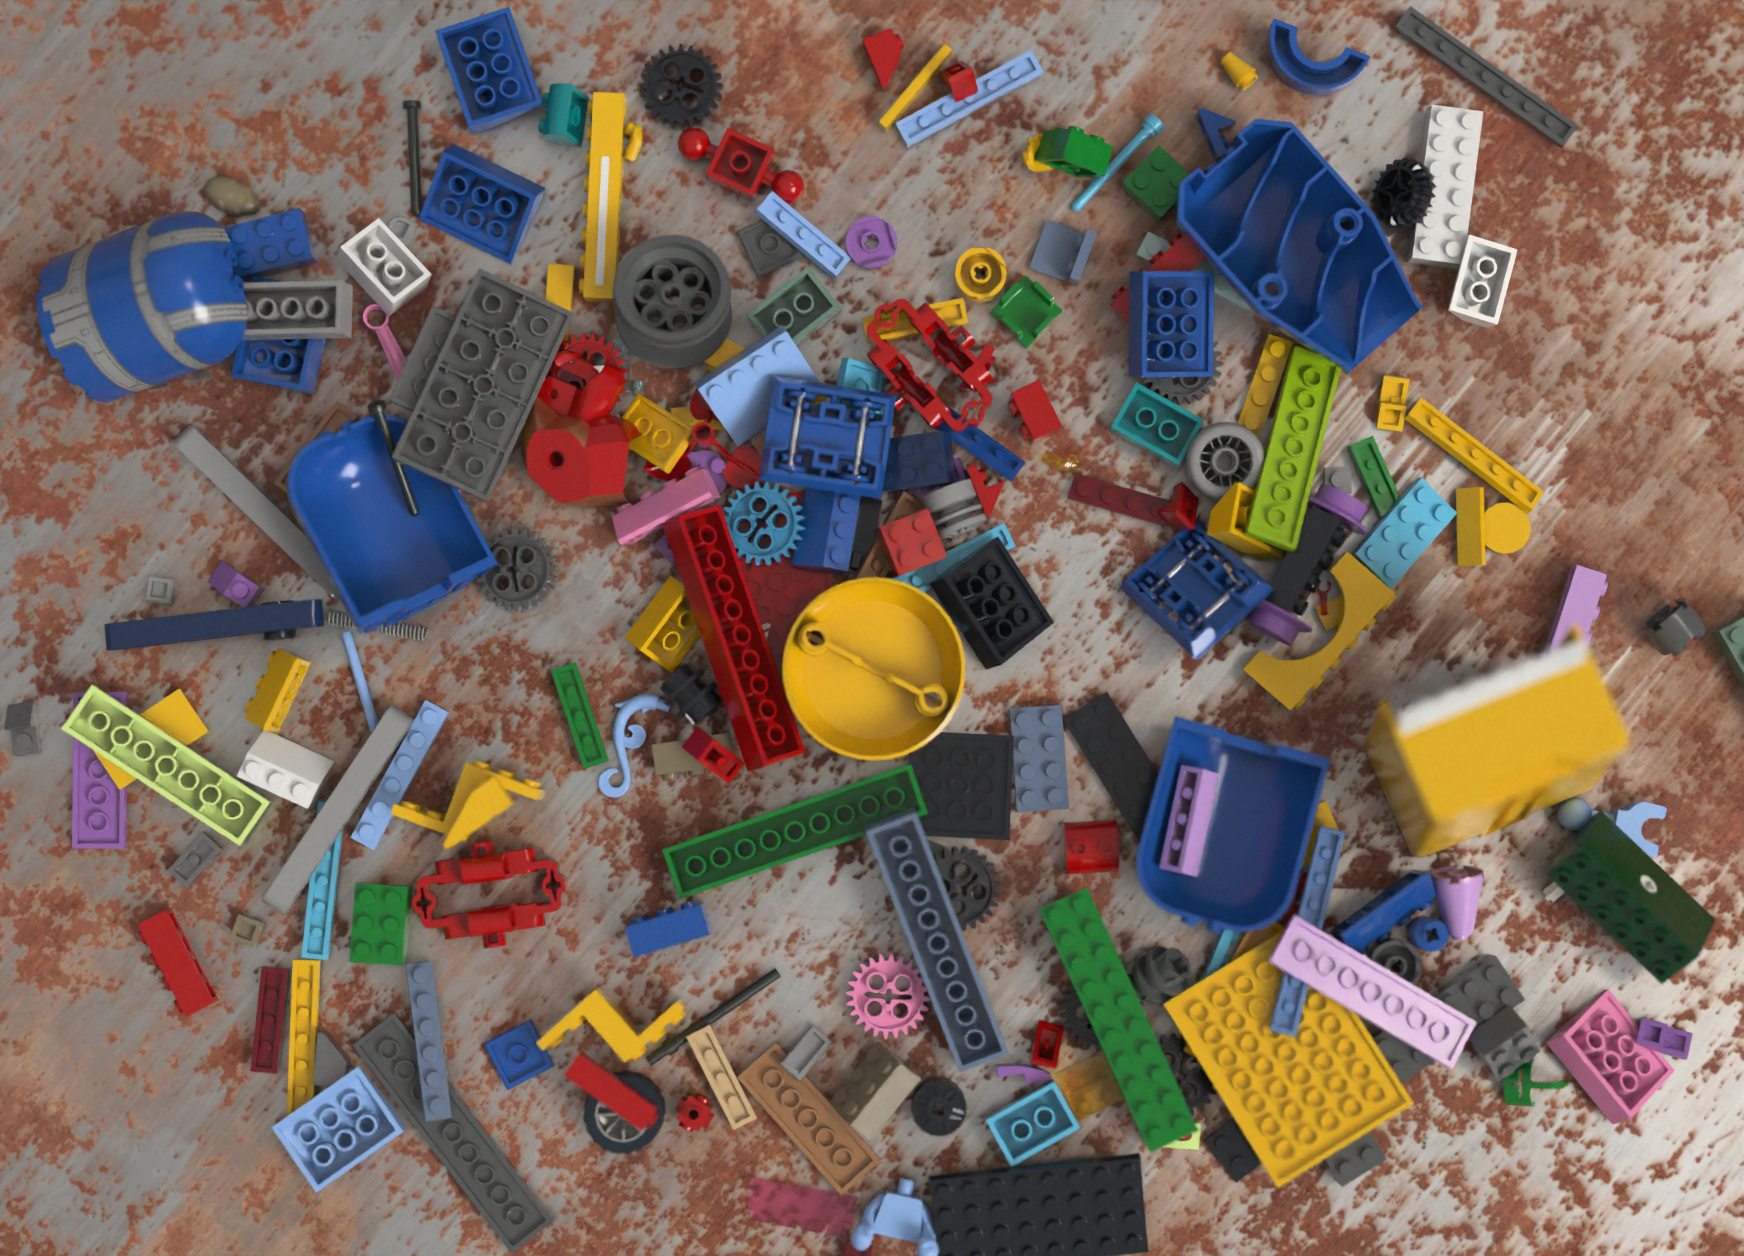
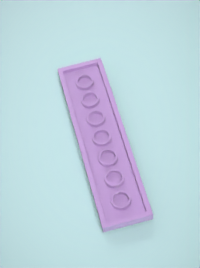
(1371, 992)

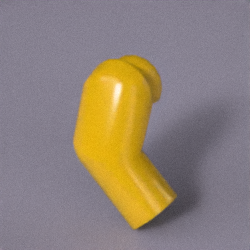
(635, 142)

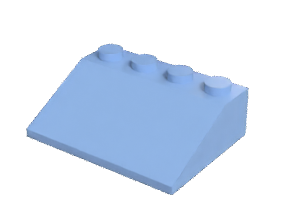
(743, 385)
(339, 1128)

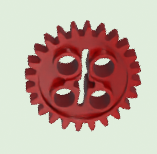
(593, 348)

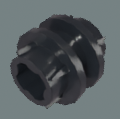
(690, 693)

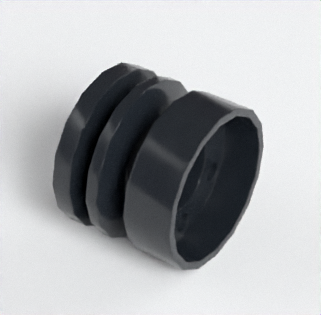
(943, 1091)

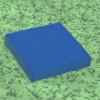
(518, 1054)

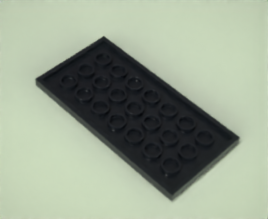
(1042, 1209)

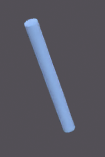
(360, 680)

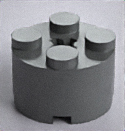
(1674, 627)
(1408, 958)

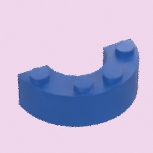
(1307, 75)

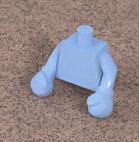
(897, 1216)

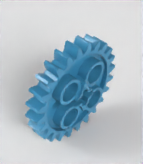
(781, 538)

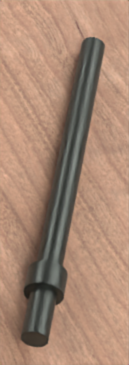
(671, 1045)

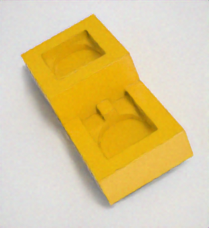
(1392, 402)

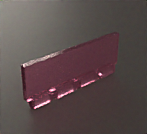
(804, 1203)

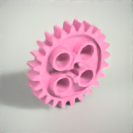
(886, 1019)

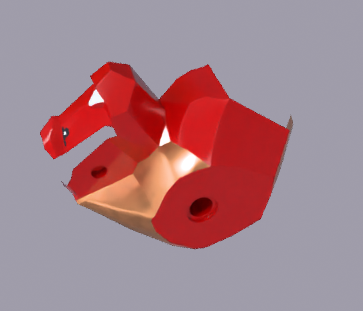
(572, 439)

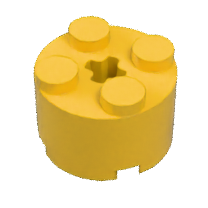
(980, 260)

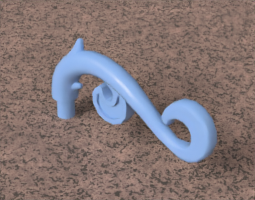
(620, 741)

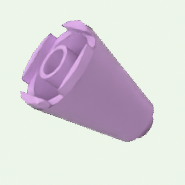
(1458, 898)

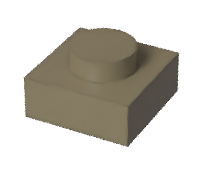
(247, 930)

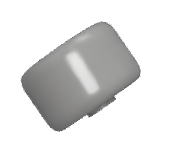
(1224, 438)

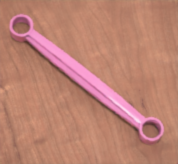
(388, 342)

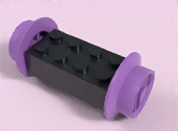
(1300, 570)

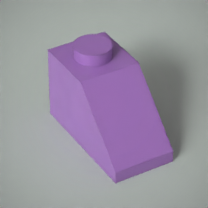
(235, 585)

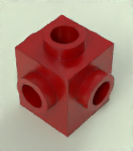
(702, 1105)

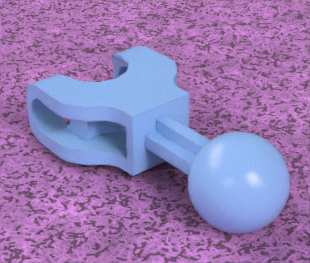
(1576, 813)

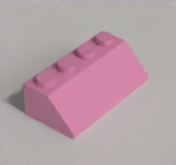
(653, 510)

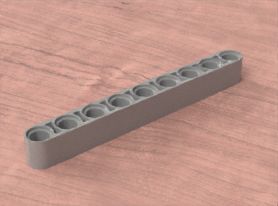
(253, 503)
(338, 809)

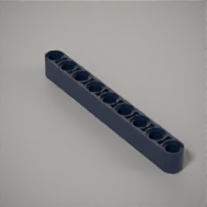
(214, 624)

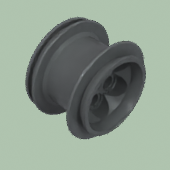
(663, 269)

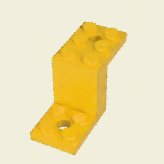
(470, 776)
(613, 1025)

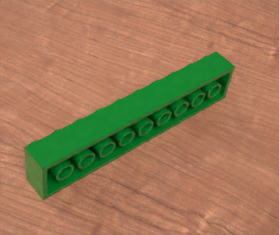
(791, 831)
(1118, 1019)

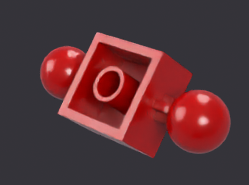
(740, 164)

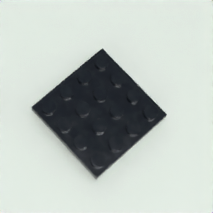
(966, 785)

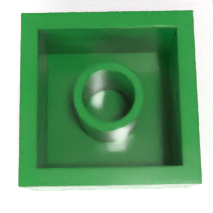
(1074, 152)
(1155, 183)

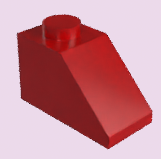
(884, 55)
(713, 755)

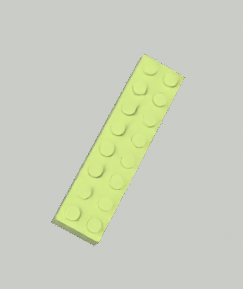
(166, 765)

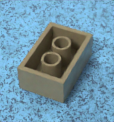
(874, 1090)

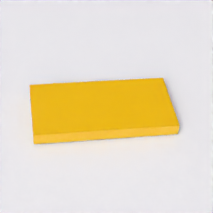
(173, 716)

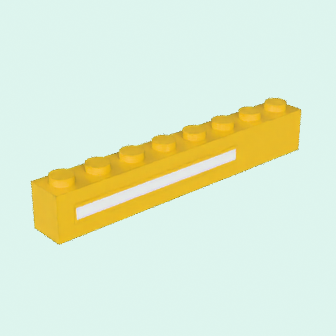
(604, 196)

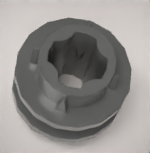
(1160, 975)

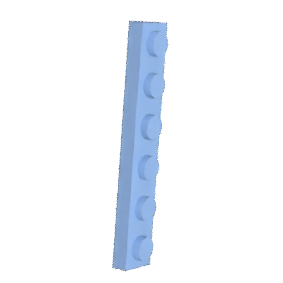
(990, 88)
(400, 774)

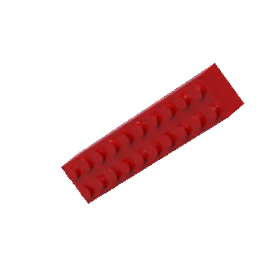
(733, 637)

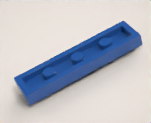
(985, 449)

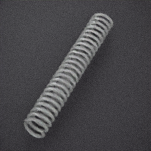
(381, 629)

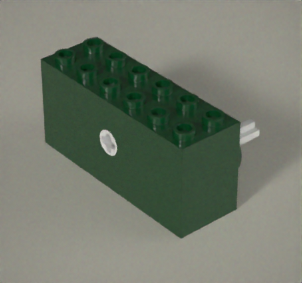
(1630, 897)

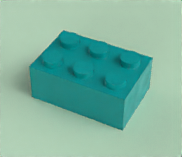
(1156, 425)

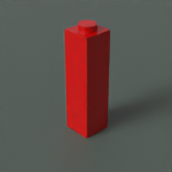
(612, 1091)

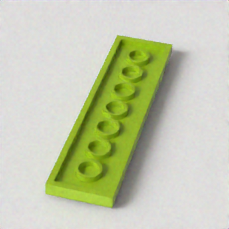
(1293, 449)

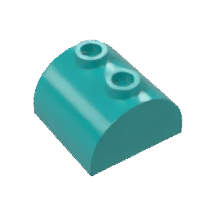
(564, 115)

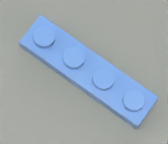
(802, 234)

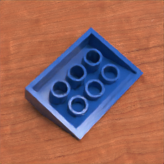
(489, 69)
(481, 203)
(1171, 324)
(279, 363)
(1385, 911)

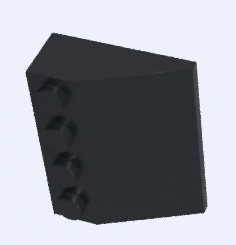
(992, 603)

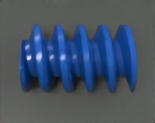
(1436, 928)

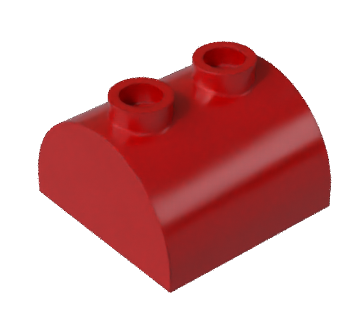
(1091, 847)

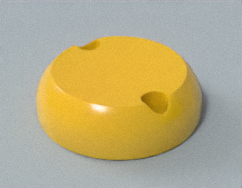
(872, 668)

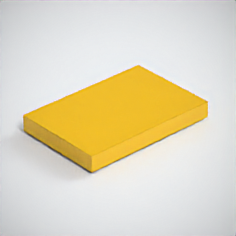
(663, 435)

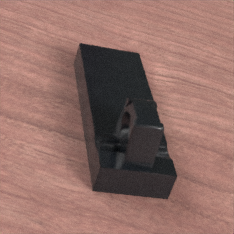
(865, 531)

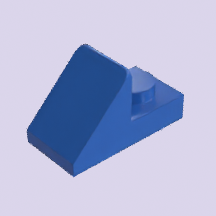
(1211, 126)

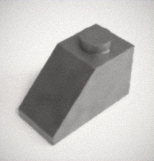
(330, 1060)

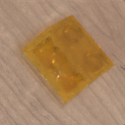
(1089, 1086)

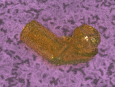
(1060, 463)

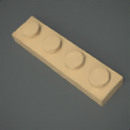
(721, 1076)

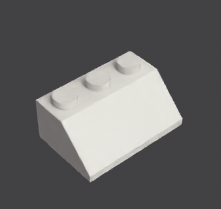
(1482, 281)
(286, 769)

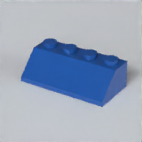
(828, 531)

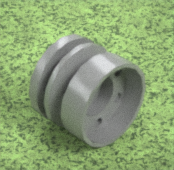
(953, 509)

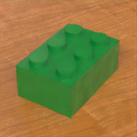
(380, 923)

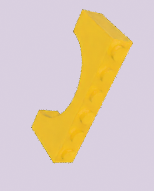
(1361, 600)

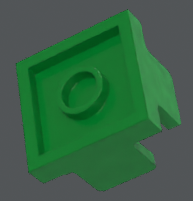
(1026, 311)

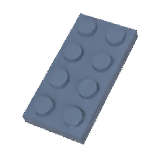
(1039, 758)

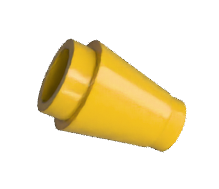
(1239, 71)

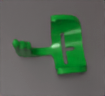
(1512, 1092)

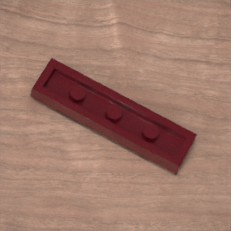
(1117, 499)
(269, 1019)

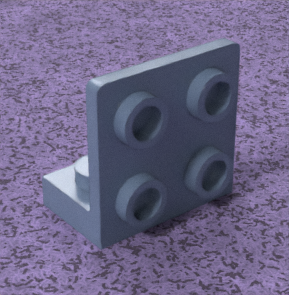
(1062, 252)

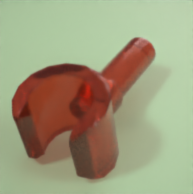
(1323, 598)

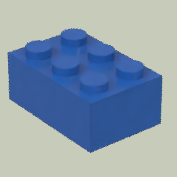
(272, 244)
(668, 928)

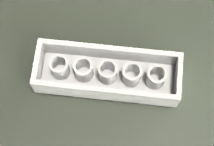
(1451, 154)

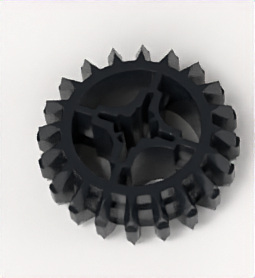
(1403, 193)

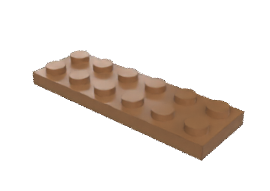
(809, 1120)

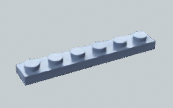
(428, 1041)

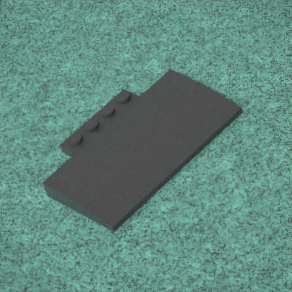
(476, 383)

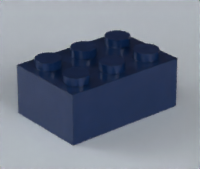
(919, 462)

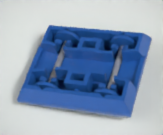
(827, 437)
(1195, 590)

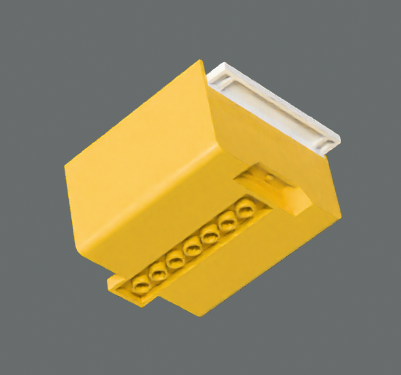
(1497, 747)

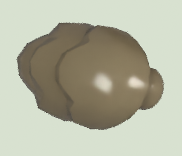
(231, 196)

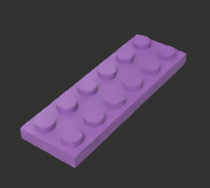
(97, 802)

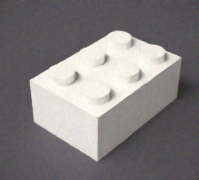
(383, 266)

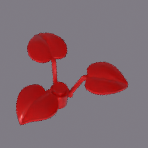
(740, 469)

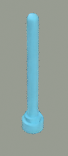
(1151, 126)

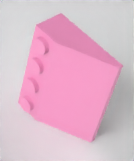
(1606, 1061)

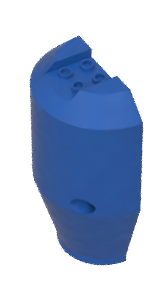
(1297, 243)

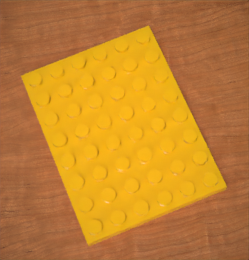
(1286, 1092)

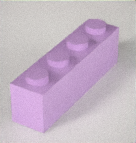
(1578, 604)
(1189, 820)

